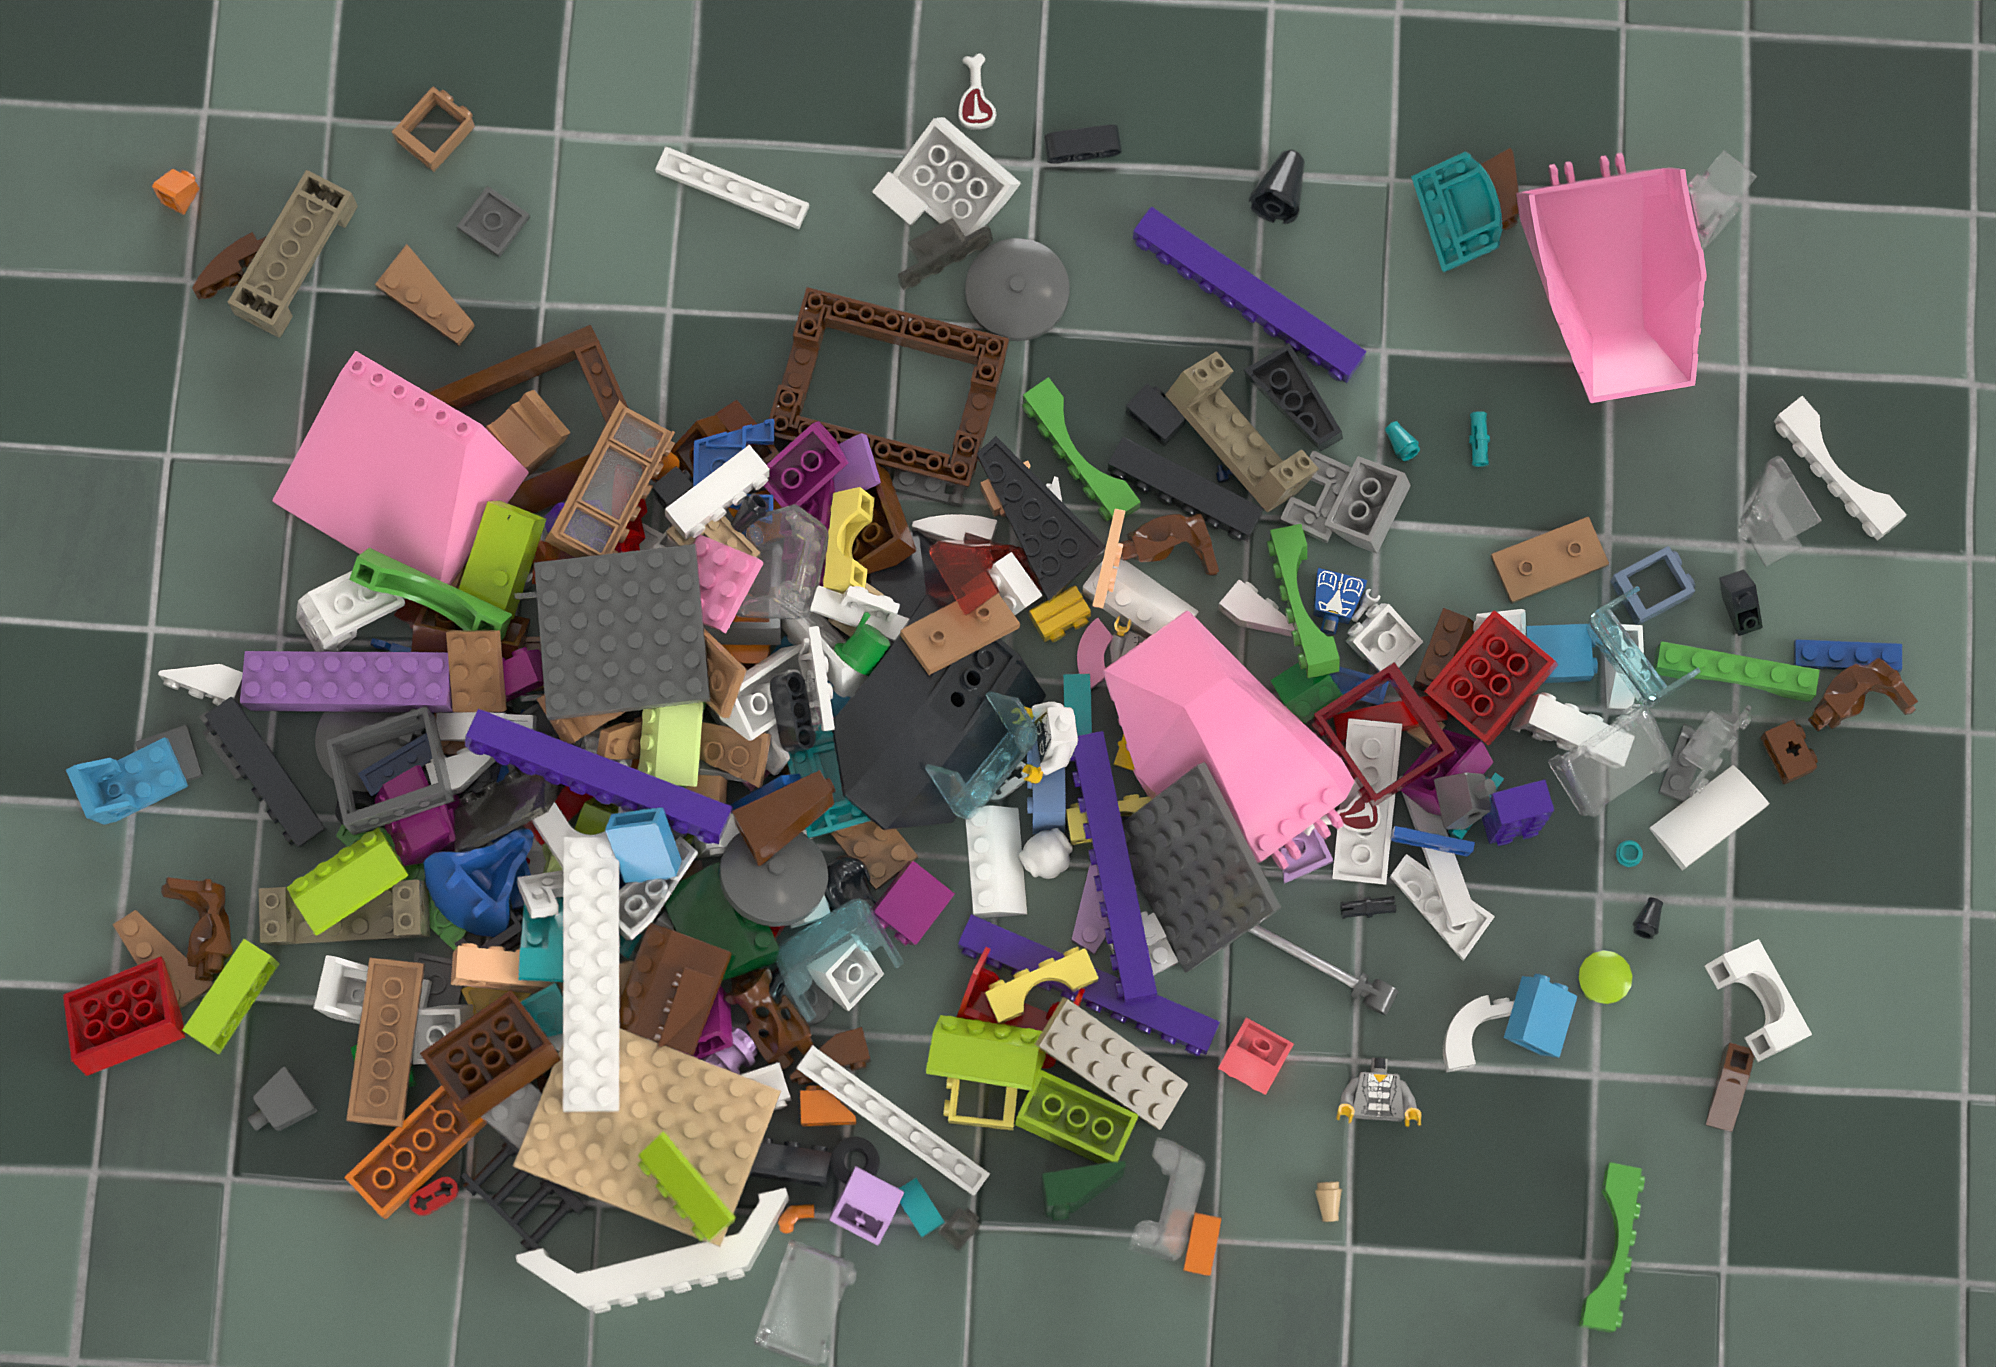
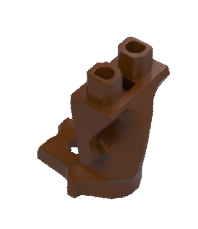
(1159, 536)
(1848, 690)
(211, 934)
(752, 992)

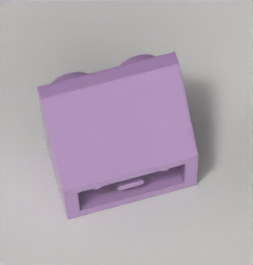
(866, 1205)

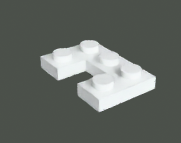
(540, 892)

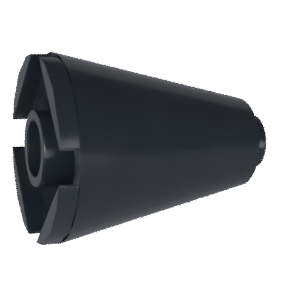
(1280, 189)

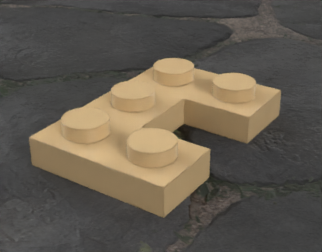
(721, 532)

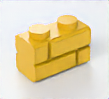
(1061, 614)

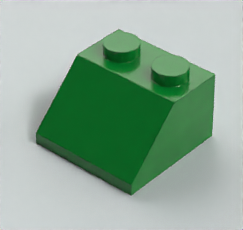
(1303, 694)

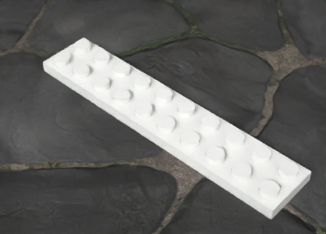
(591, 976)

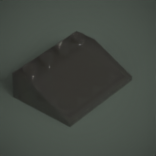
(501, 808)

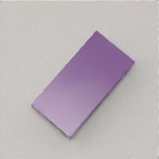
(861, 469)

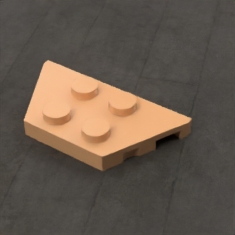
(1111, 558)

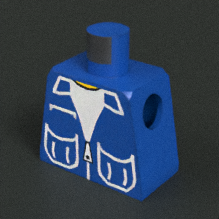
(1336, 598)

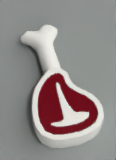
(974, 109)
(1356, 817)

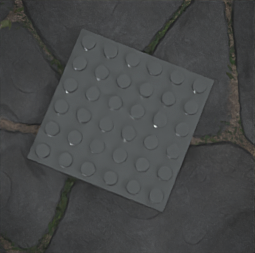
(622, 632)
(1197, 868)

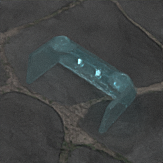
(1627, 657)
(971, 797)
(849, 921)

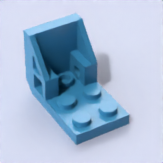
(121, 787)

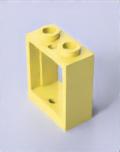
(950, 1109)

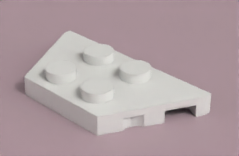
(815, 665)

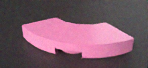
(1092, 650)

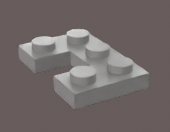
(1332, 476)

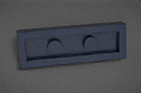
(398, 762)

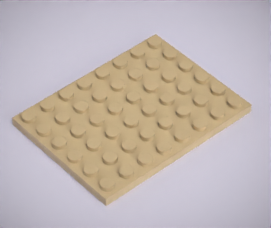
(701, 1107)

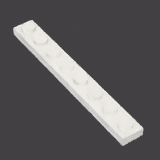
(893, 1120)

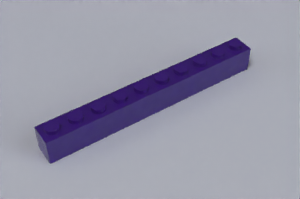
(1248, 295)
(596, 776)
(1113, 869)
(1155, 1015)

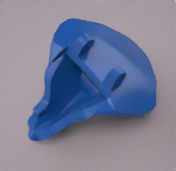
(476, 885)

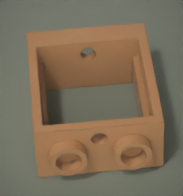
(418, 113)

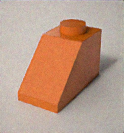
(176, 190)
(823, 1109)

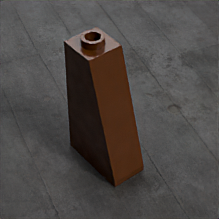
(783, 814)

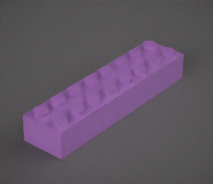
(346, 681)

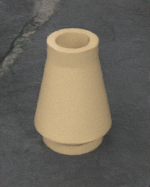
(1329, 1199)

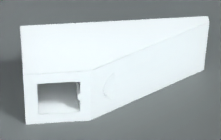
(1252, 611)
(209, 680)
(1617, 692)
(462, 769)

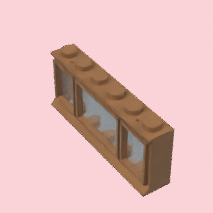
(611, 485)

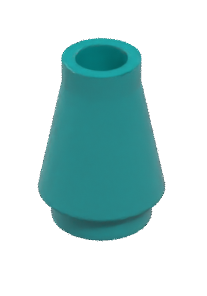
(1402, 442)

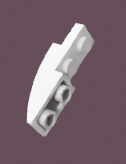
(456, 724)

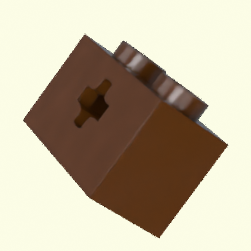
(1789, 765)

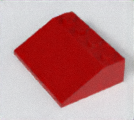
(1491, 677)
(122, 1017)

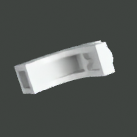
(1458, 1037)

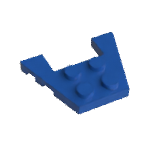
(718, 449)

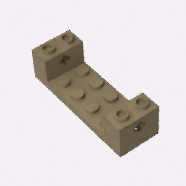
(290, 252)
(1234, 438)
(393, 914)

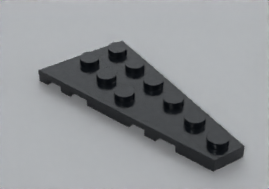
(1048, 532)

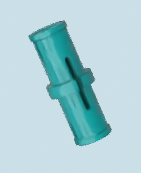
(1479, 439)

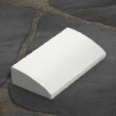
(1709, 817)

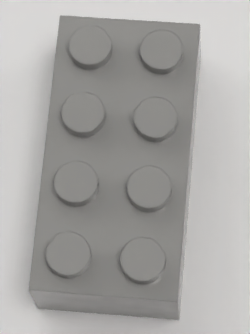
(514, 1114)

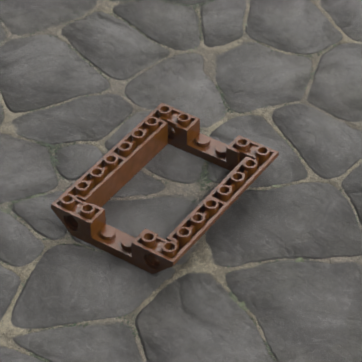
(904, 329)
(554, 485)

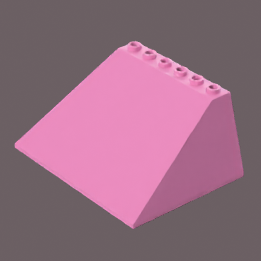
(397, 472)

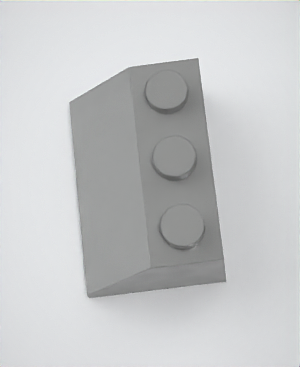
(1367, 504)

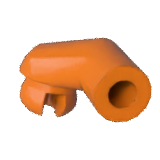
(792, 1214)

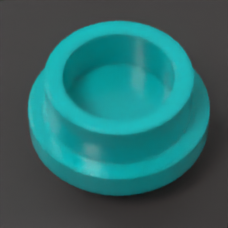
(1629, 853)

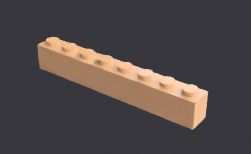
(500, 968)

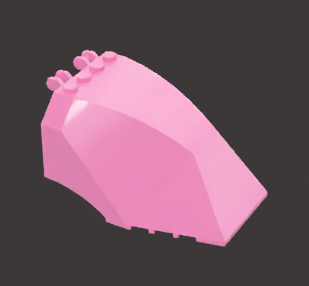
(1621, 275)
(1196, 704)

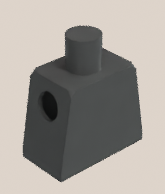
(1463, 799)
(281, 1102)

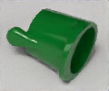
(863, 648)

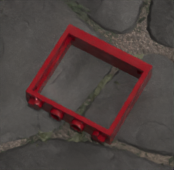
(1417, 709)

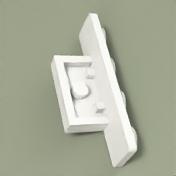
(854, 603)

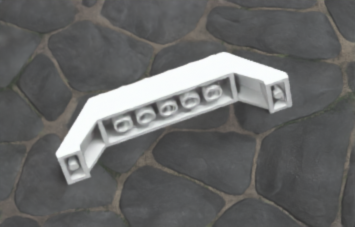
(664, 1271)

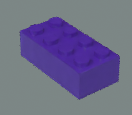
(1518, 813)

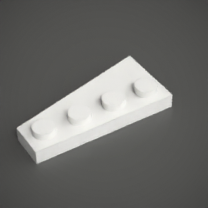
(1421, 890)

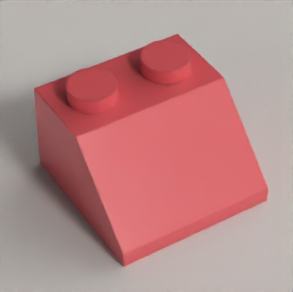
(1255, 1056)

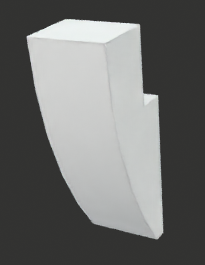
(956, 527)

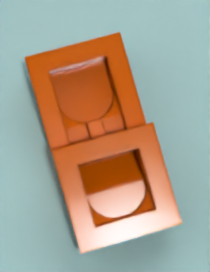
(1202, 1244)

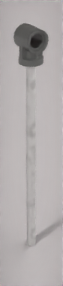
(1377, 996)

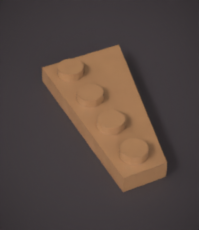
(420, 292)

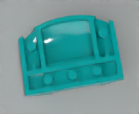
(1459, 210)
(823, 758)
(542, 946)

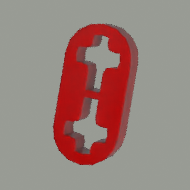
(431, 1190)

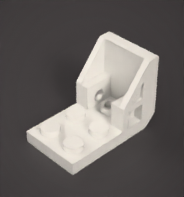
(338, 609)
(343, 990)

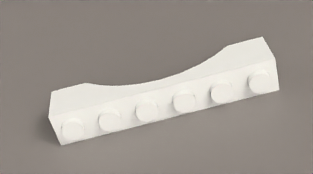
(1874, 509)

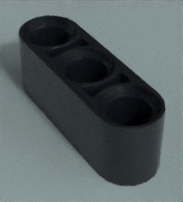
(1082, 144)
(792, 712)

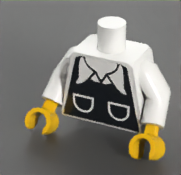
(1055, 738)

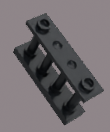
(567, 1205)

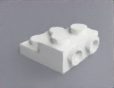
(1383, 637)
(1159, 949)

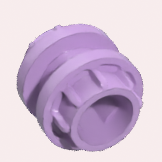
(733, 1057)

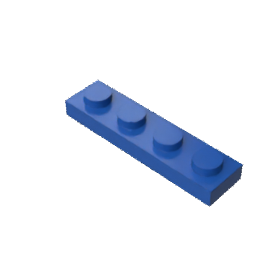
(1842, 654)

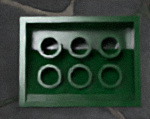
(702, 912)
(1073, 1188)

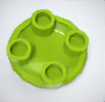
(1605, 977)

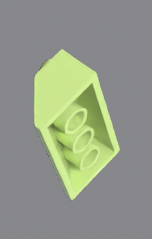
(672, 743)

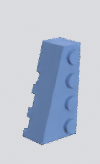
(1047, 797)

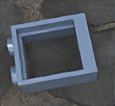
(1634, 605)

